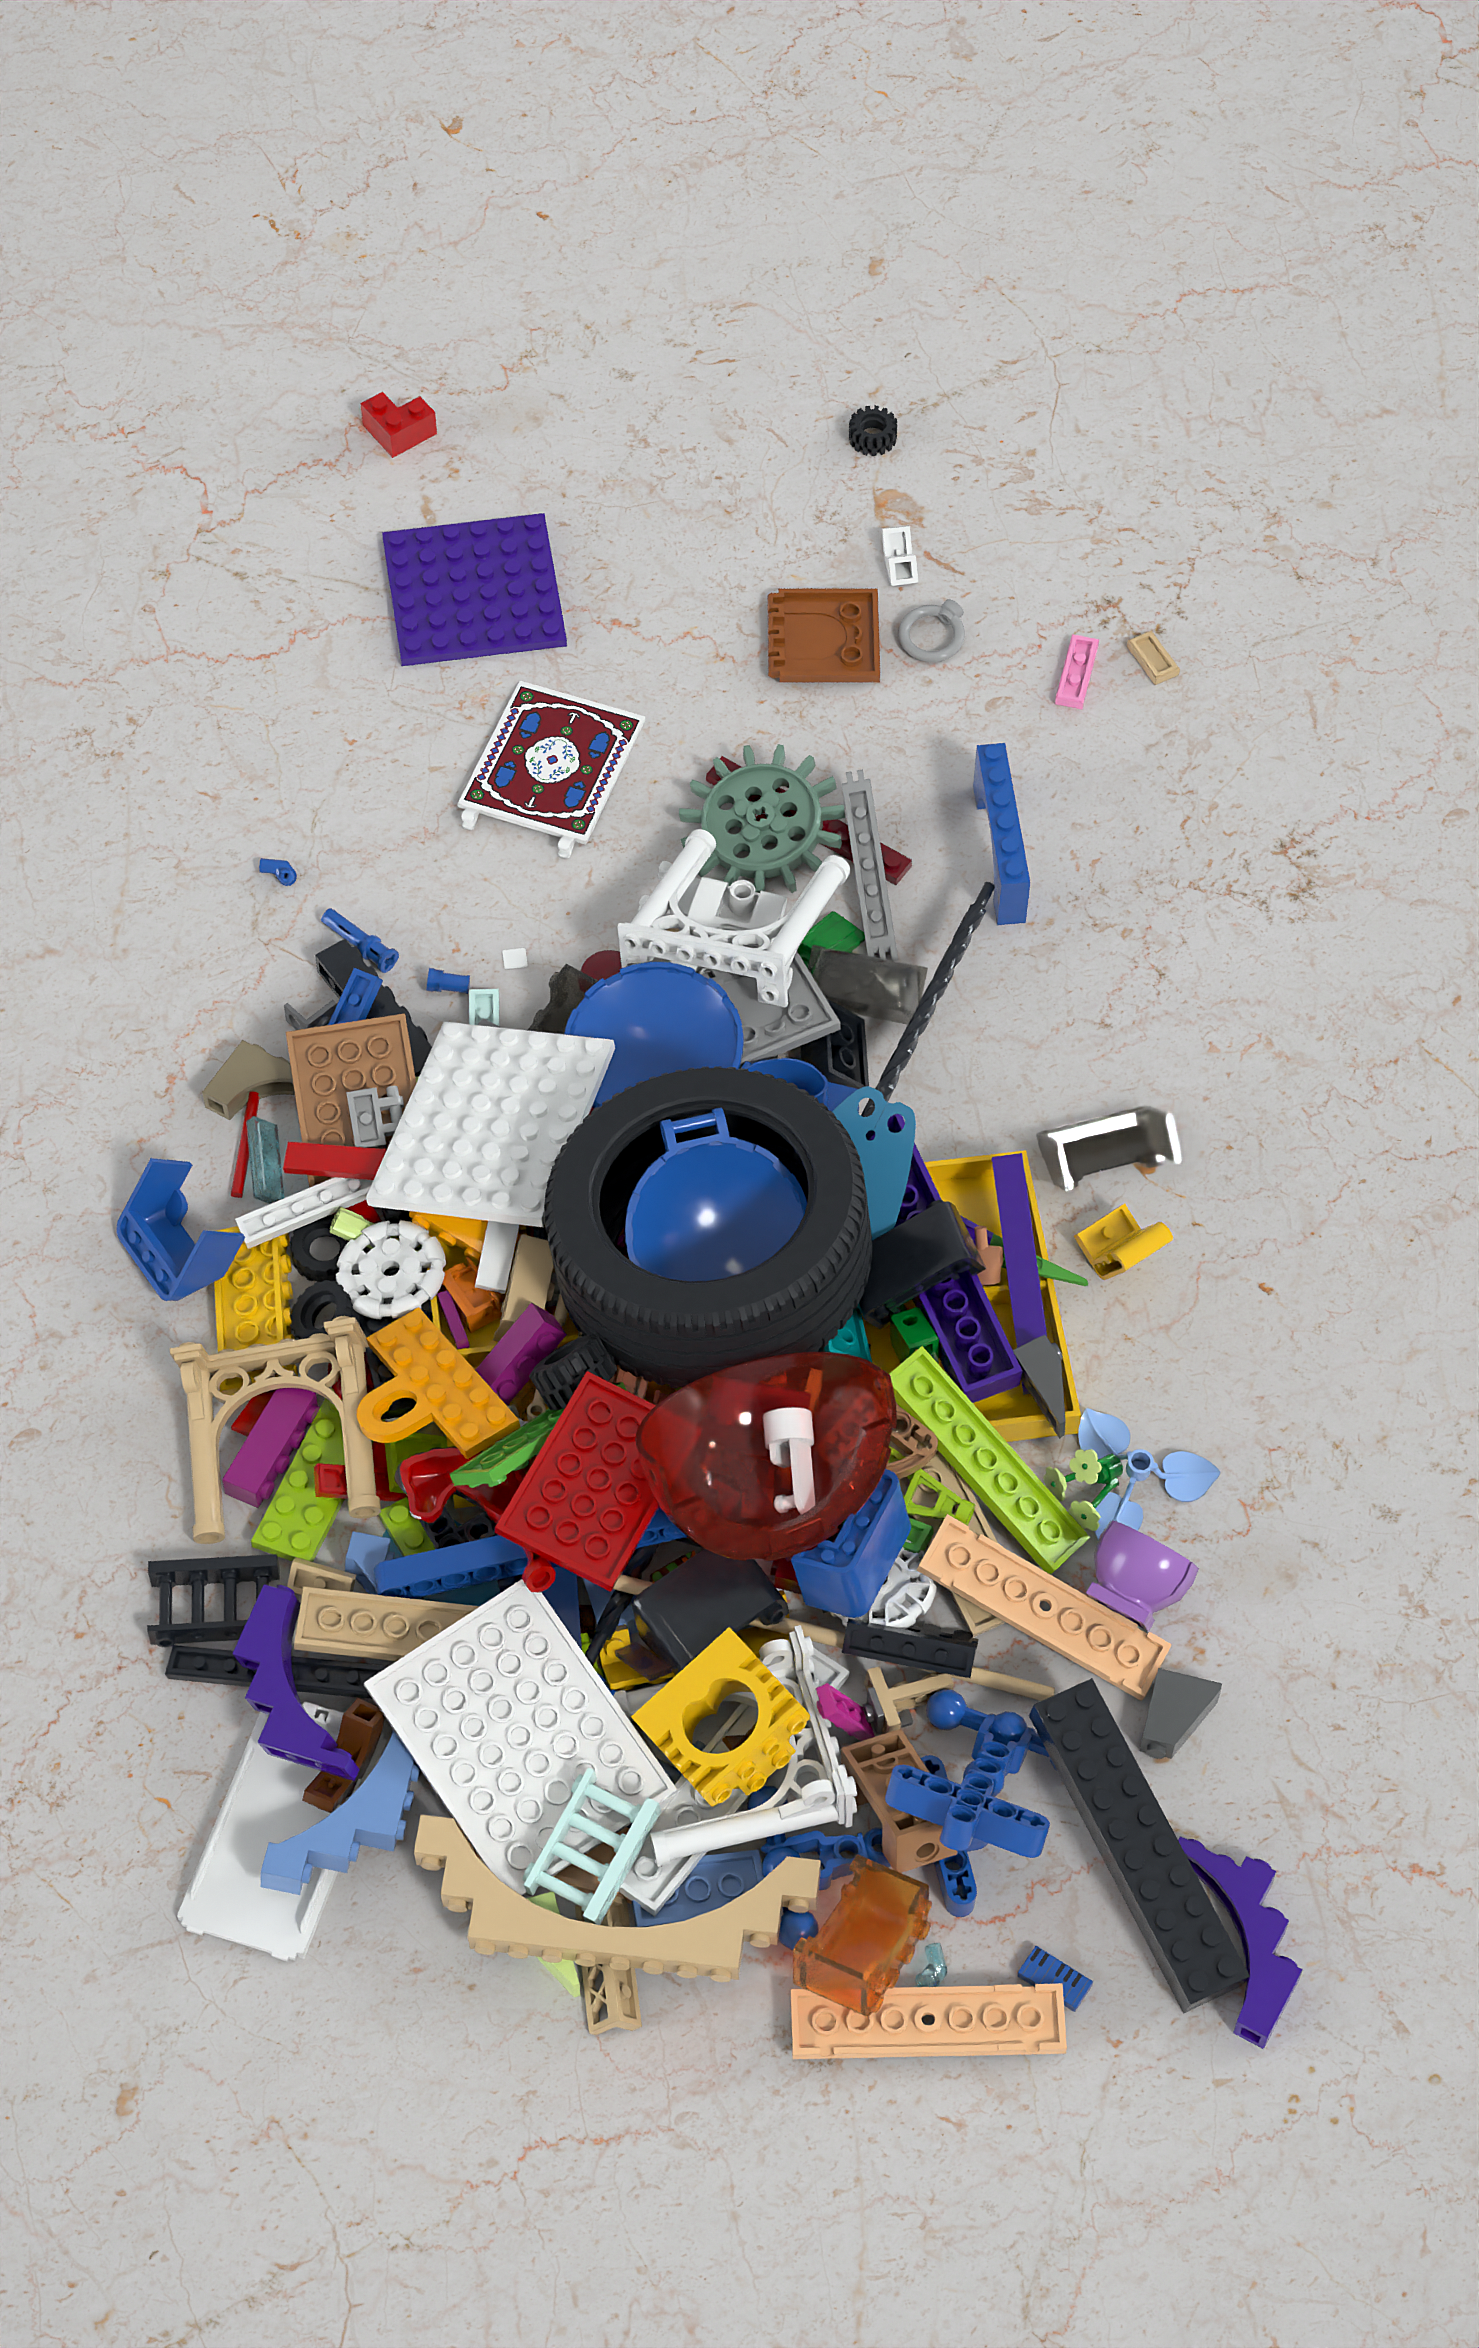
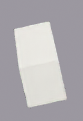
(898, 555)

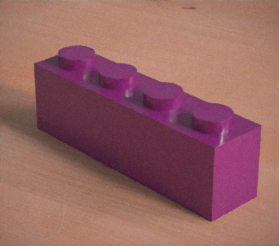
(519, 1351)
(270, 1445)

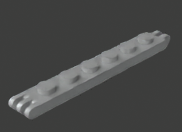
(869, 866)

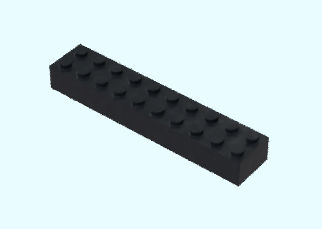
(1138, 1846)

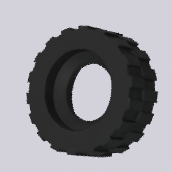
(300, 1249)
(313, 1301)

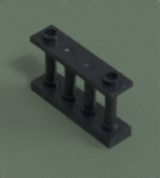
(199, 1573)

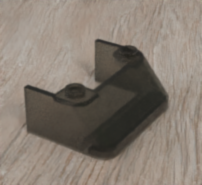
(1107, 1143)

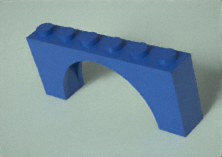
(996, 794)

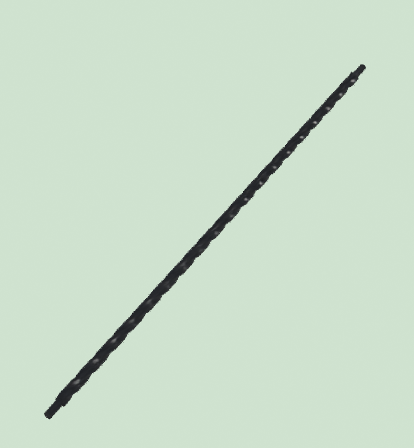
(642, 1556)

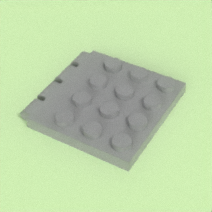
(773, 1028)

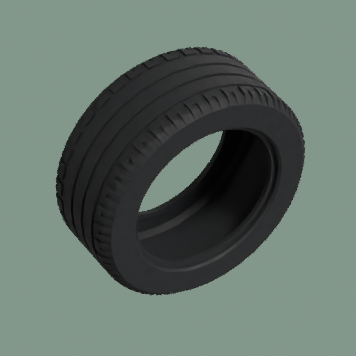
(695, 1328)

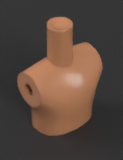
(991, 1256)

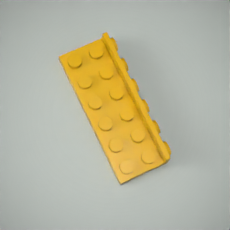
(254, 1301)

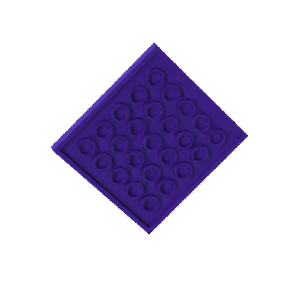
(473, 589)

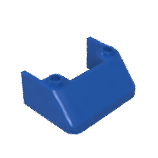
(159, 1243)

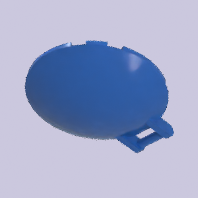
(660, 1023)
(710, 1205)

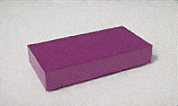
(453, 1320)

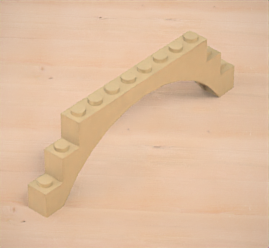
(698, 1946)

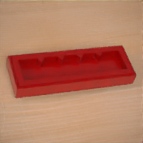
(332, 1482)

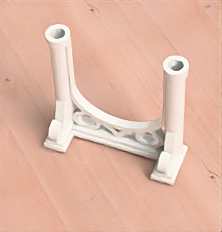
(720, 948)
(816, 1803)

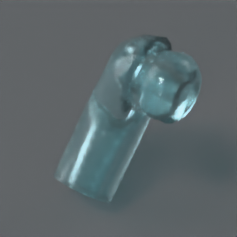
(936, 1968)

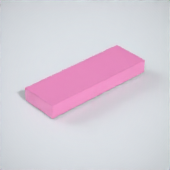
(1077, 671)

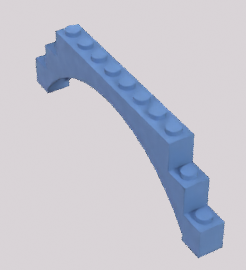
(376, 1808)

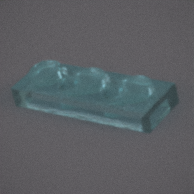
(265, 1160)

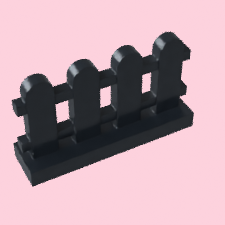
(912, 1647)

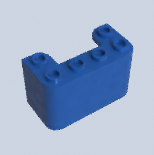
(851, 1571)

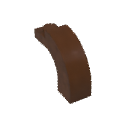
(359, 1737)

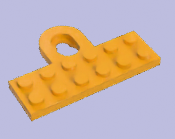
(440, 1383)

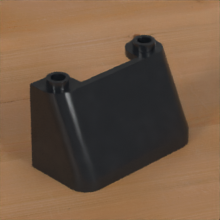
(916, 1259)
(702, 1600)

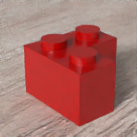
(398, 427)

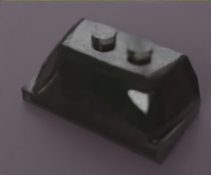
(868, 983)

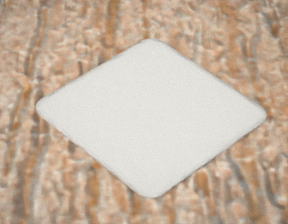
(515, 958)

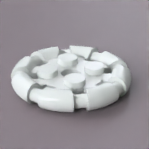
(389, 1253)
(897, 1590)

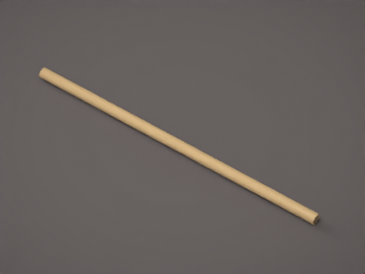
(836, 1639)

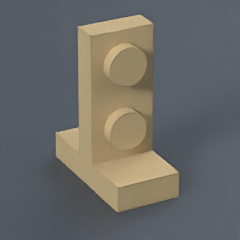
(904, 1694)

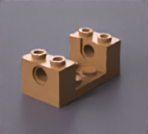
(906, 1839)

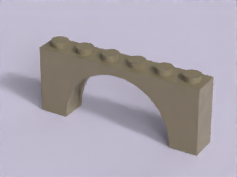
(244, 1072)

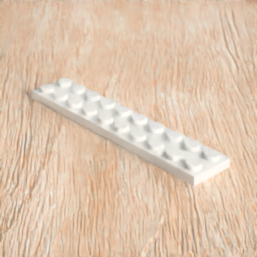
(655, 1885)

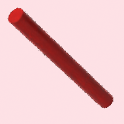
(243, 1151)

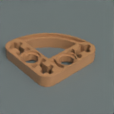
(917, 1457)

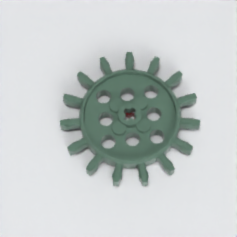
(764, 819)

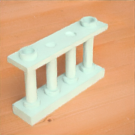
(609, 1875)

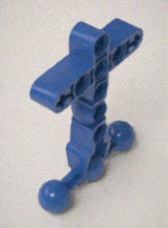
(972, 1807)
(798, 1925)

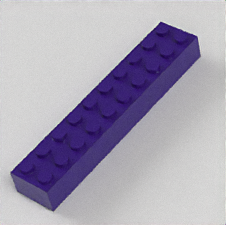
(958, 1310)

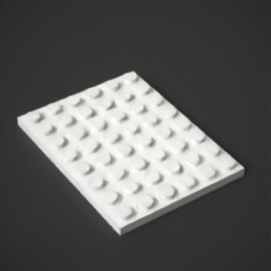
(489, 1122)
(506, 1722)

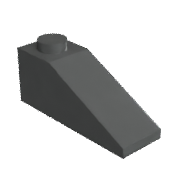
(1043, 1379)

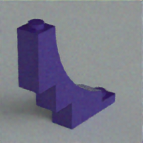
(267, 1649)

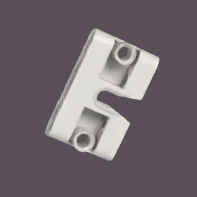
(733, 909)

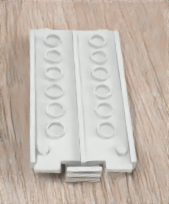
(259, 1809)

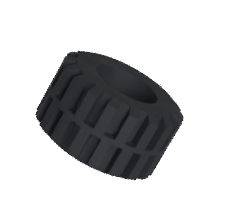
(563, 1369)

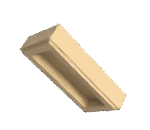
(1153, 657)

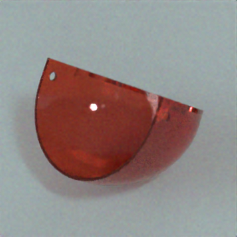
(716, 1476)

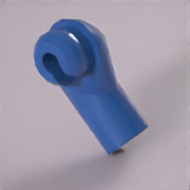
(280, 868)

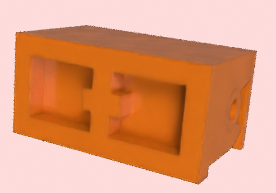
(474, 1305)

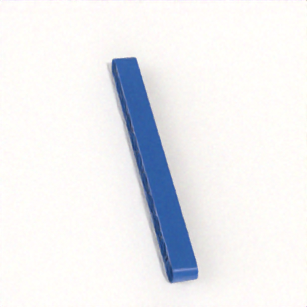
(477, 1563)

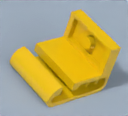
(1119, 1243)

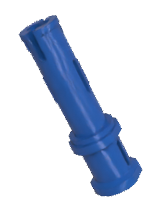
(369, 946)

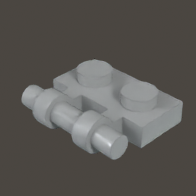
(366, 1116)

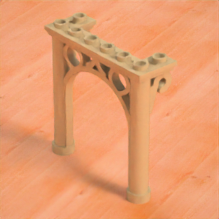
(201, 1381)

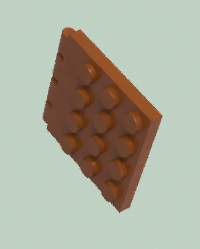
(824, 635)

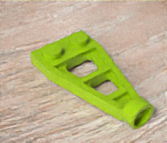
(946, 1499)

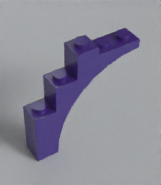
(1260, 1933)

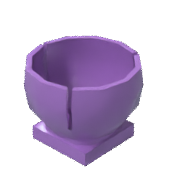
(1138, 1574)

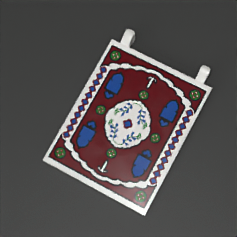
(551, 764)

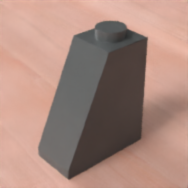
(1176, 1711)

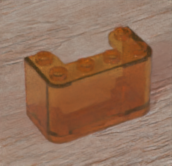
(865, 1938)

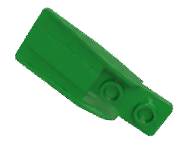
(832, 933)

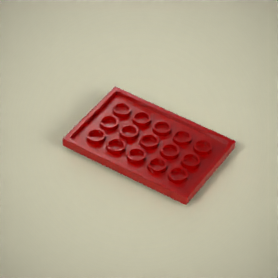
(586, 1488)

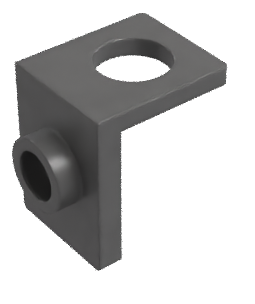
(320, 1018)
(874, 1712)

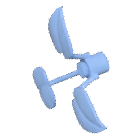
(1185, 1473)

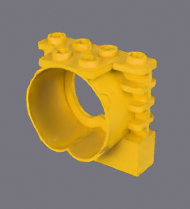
(697, 1692)

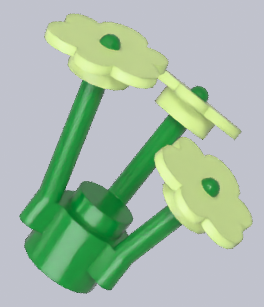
(1091, 1470)

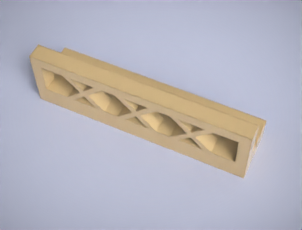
(618, 1988)

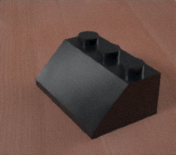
(843, 1053)

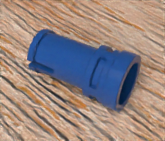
(439, 981)

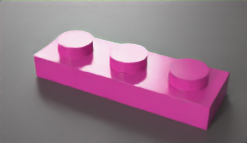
(843, 1712)

